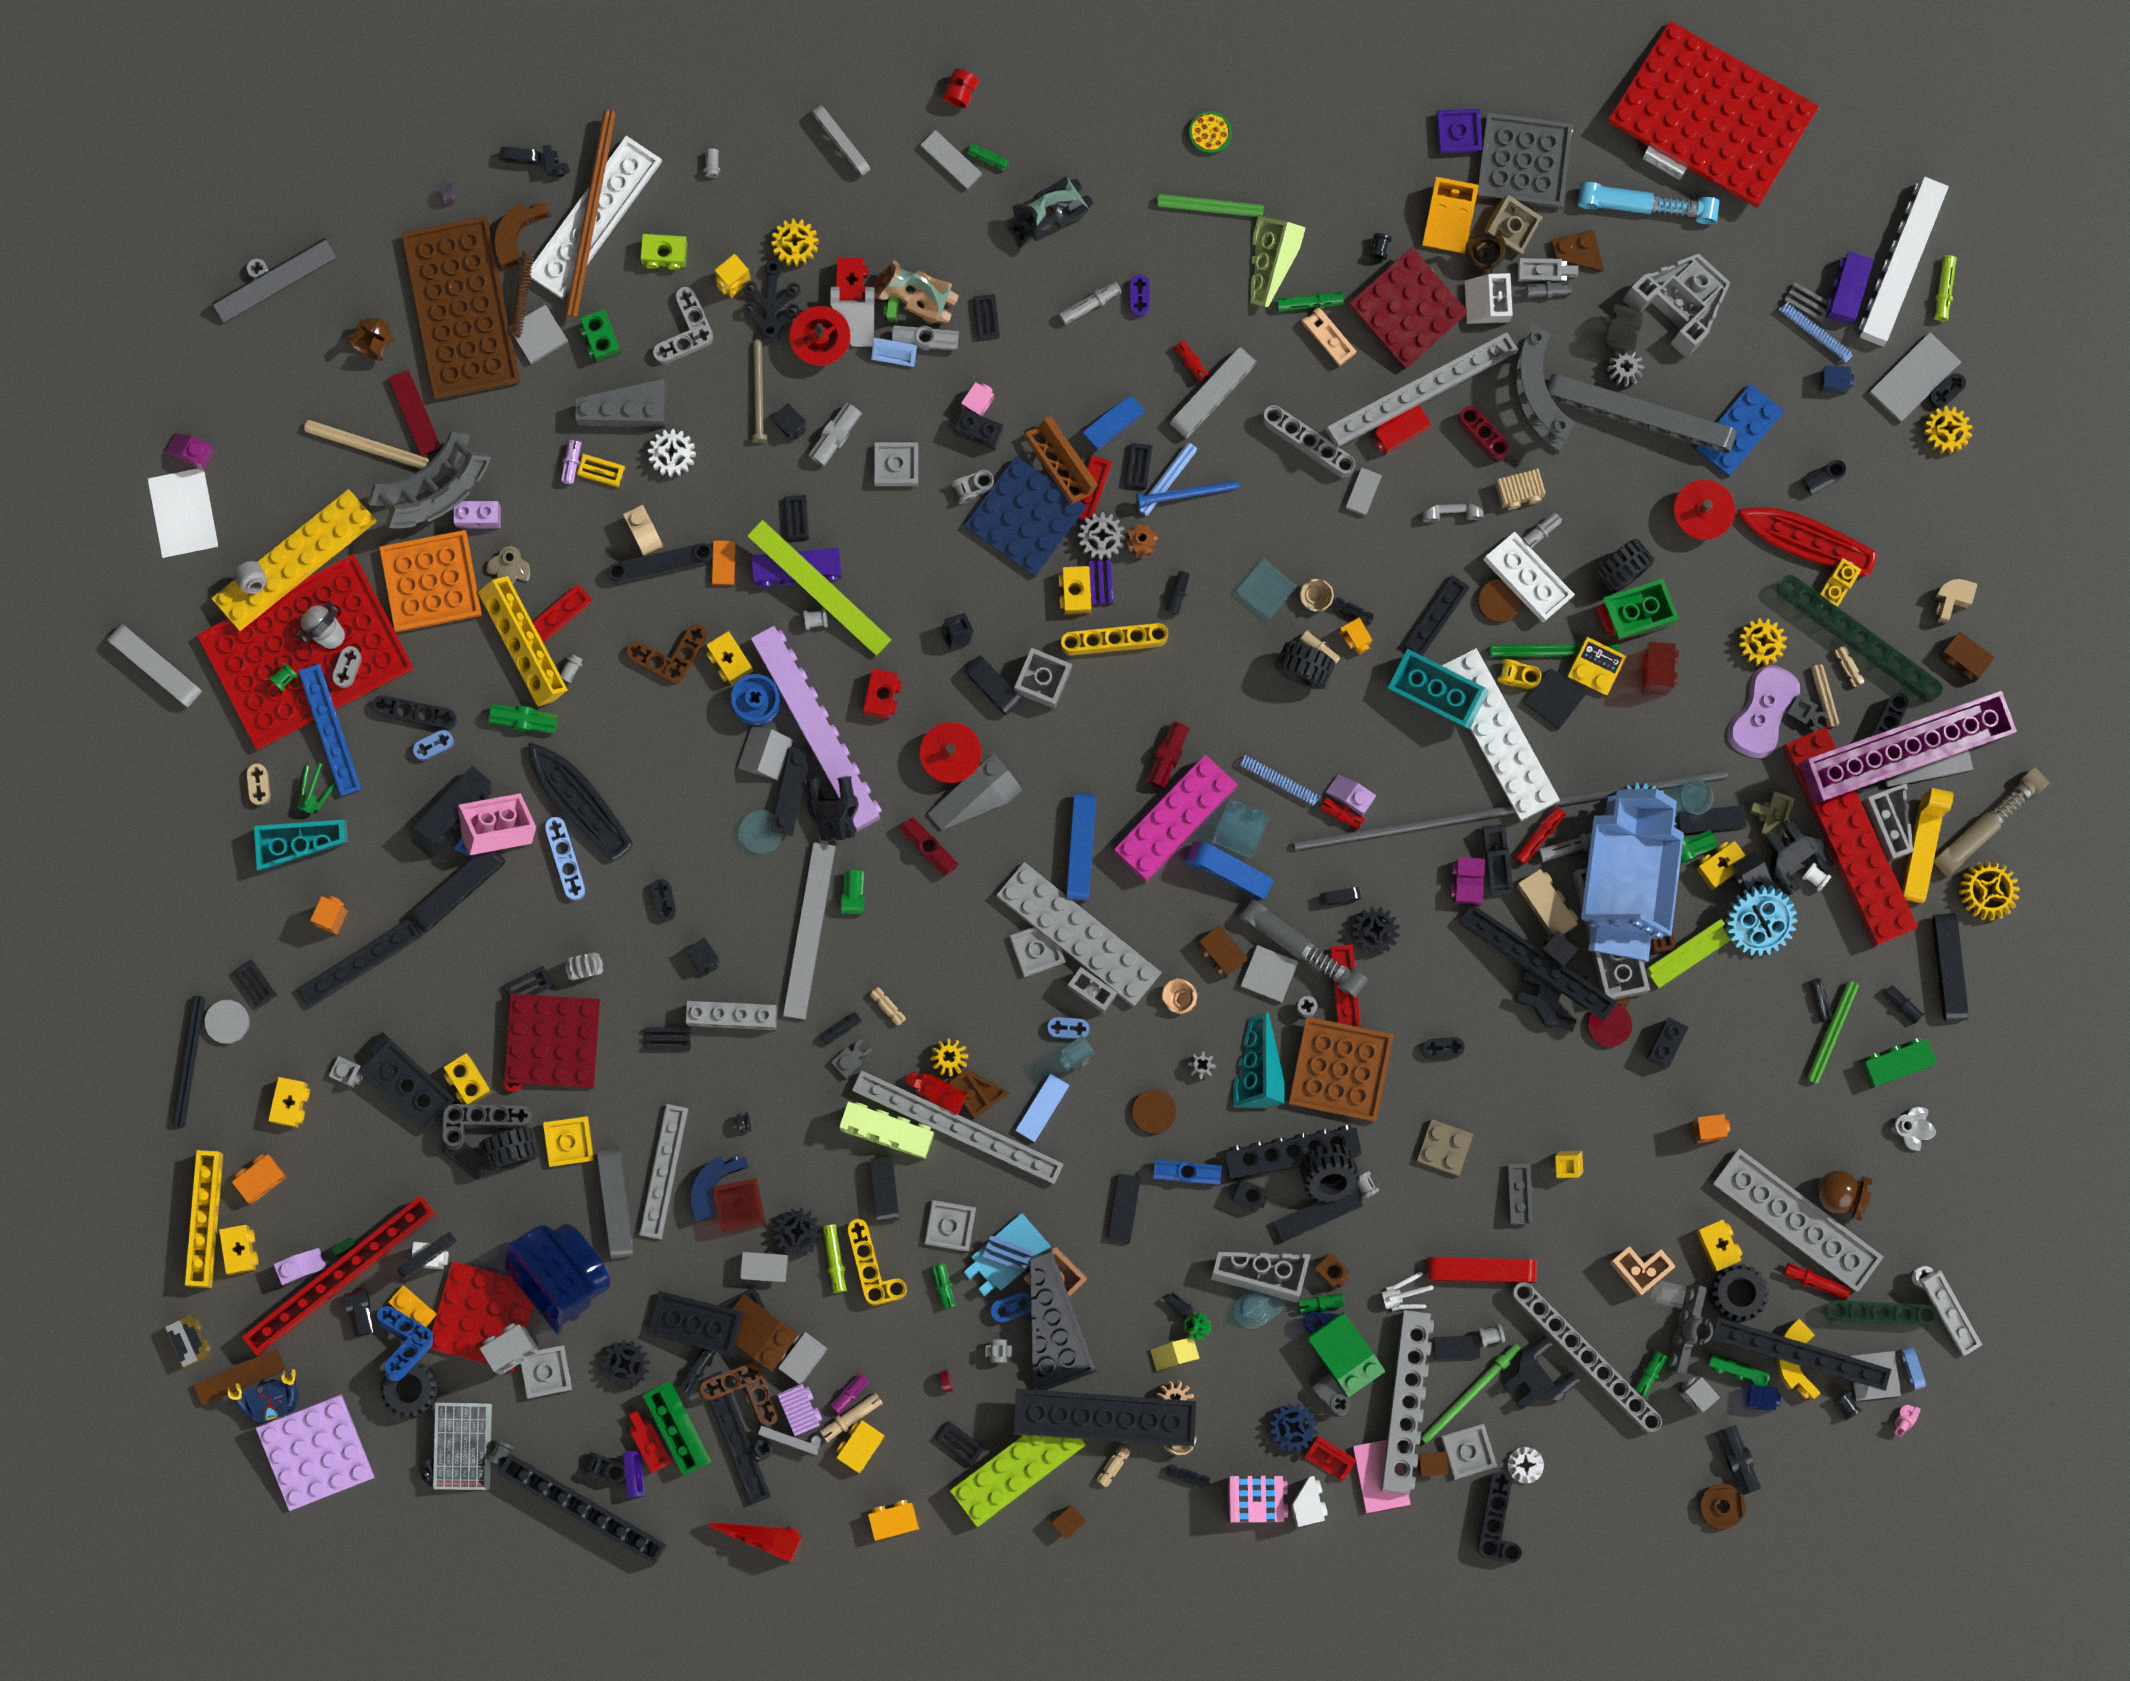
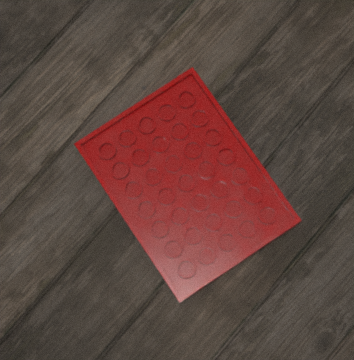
(1713, 114)
(256, 652)

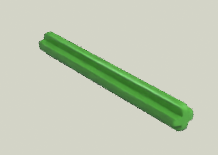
(1210, 205)
(1832, 1032)

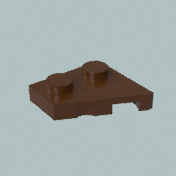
(1579, 250)
(980, 1092)

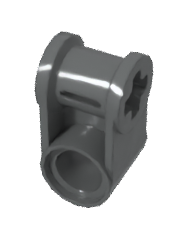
(1329, 1391)

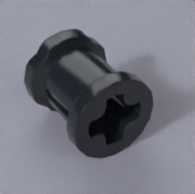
(1380, 246)
(1847, 1405)

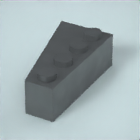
(624, 407)

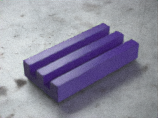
(1100, 564)
(634, 1474)

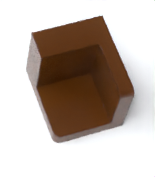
(1433, 1463)
(1068, 1522)

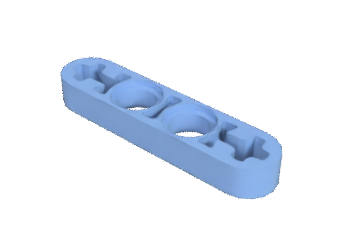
(562, 859)

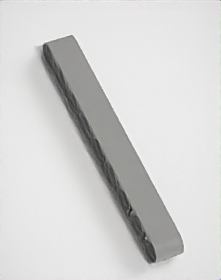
(1597, 1360)

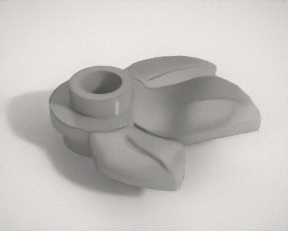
(1918, 1127)

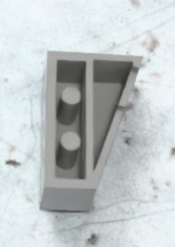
(1890, 821)

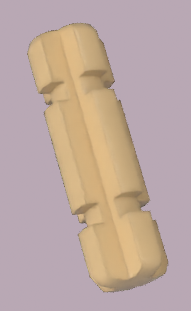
(1849, 666)
(887, 1006)
(1113, 1466)

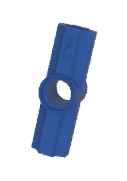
(1172, 1171)

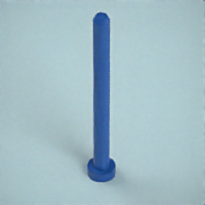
(1183, 493)

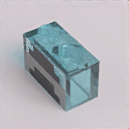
(1076, 1055)

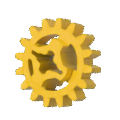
(787, 242)
(1957, 428)
(1754, 641)

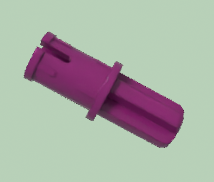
(850, 1393)

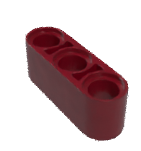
(1482, 423)

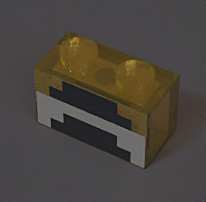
(188, 1341)

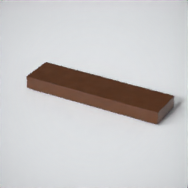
(244, 1374)

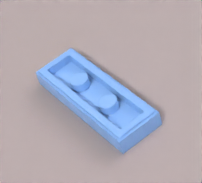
(1042, 1108)

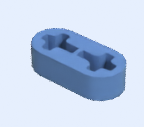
(430, 741)
(1068, 1022)
(1913, 1368)

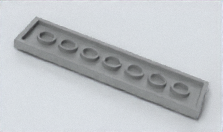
(1078, 934)
(1798, 1220)

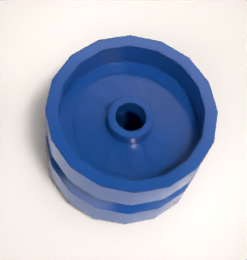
(754, 687)

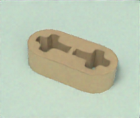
(253, 785)

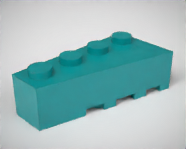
(292, 841)

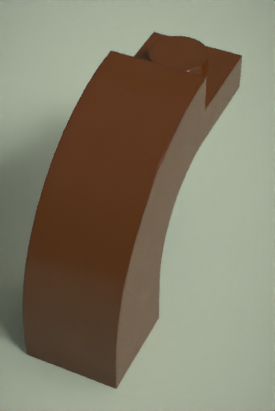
(510, 229)

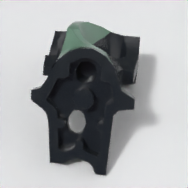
(1060, 197)

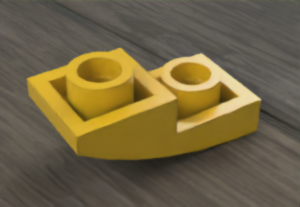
(1840, 581)

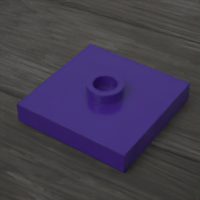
(1459, 131)

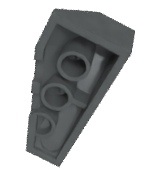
(983, 791)

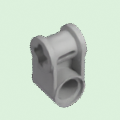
(972, 487)

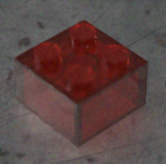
(1659, 668)
(739, 1205)

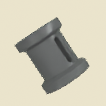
(500, 1452)

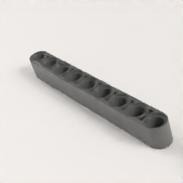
(1641, 413)

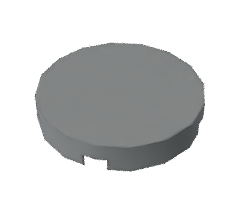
(227, 1021)

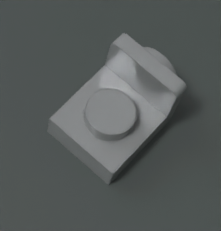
(346, 1072)

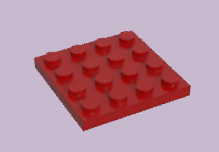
(476, 1308)

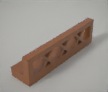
(1065, 454)

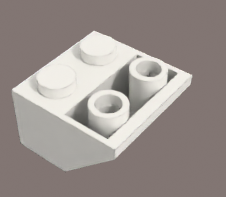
(1488, 299)
(1307, 1505)

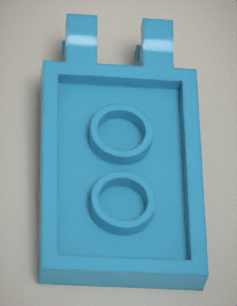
(1018, 1232)

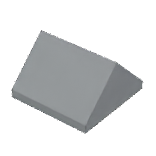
(765, 753)

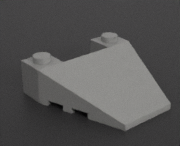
(1686, 295)

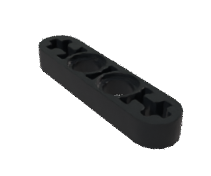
(415, 709)

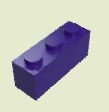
(1849, 287)

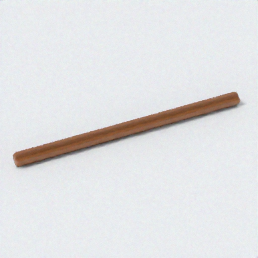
(590, 213)

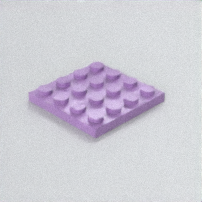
(315, 1452)

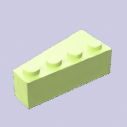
(886, 1130)

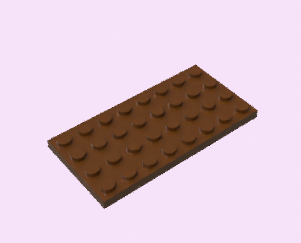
(461, 308)

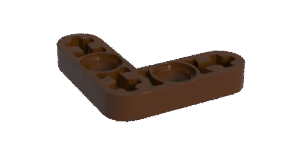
(669, 663)
(749, 1386)

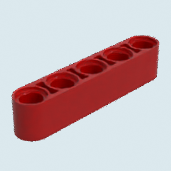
(1481, 1270)

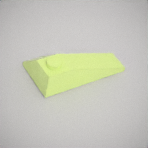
(1275, 250)

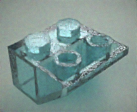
(1241, 828)

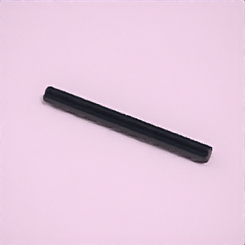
(188, 1061)

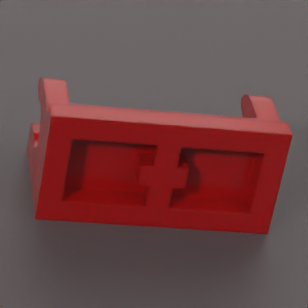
(1330, 1458)

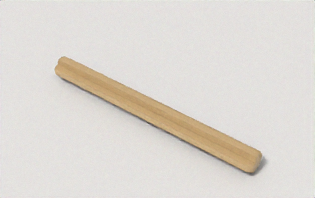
(366, 444)

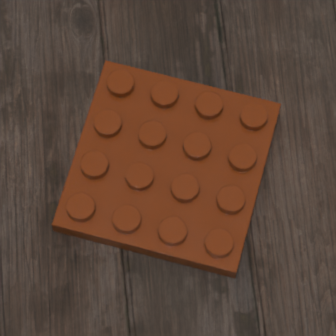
(1341, 1068)

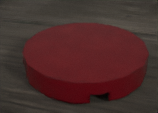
(1613, 1030)

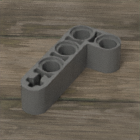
(487, 1122)

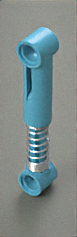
(1596, 196)

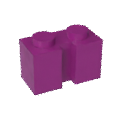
(1468, 882)

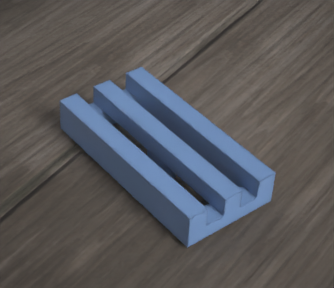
(1011, 1246)

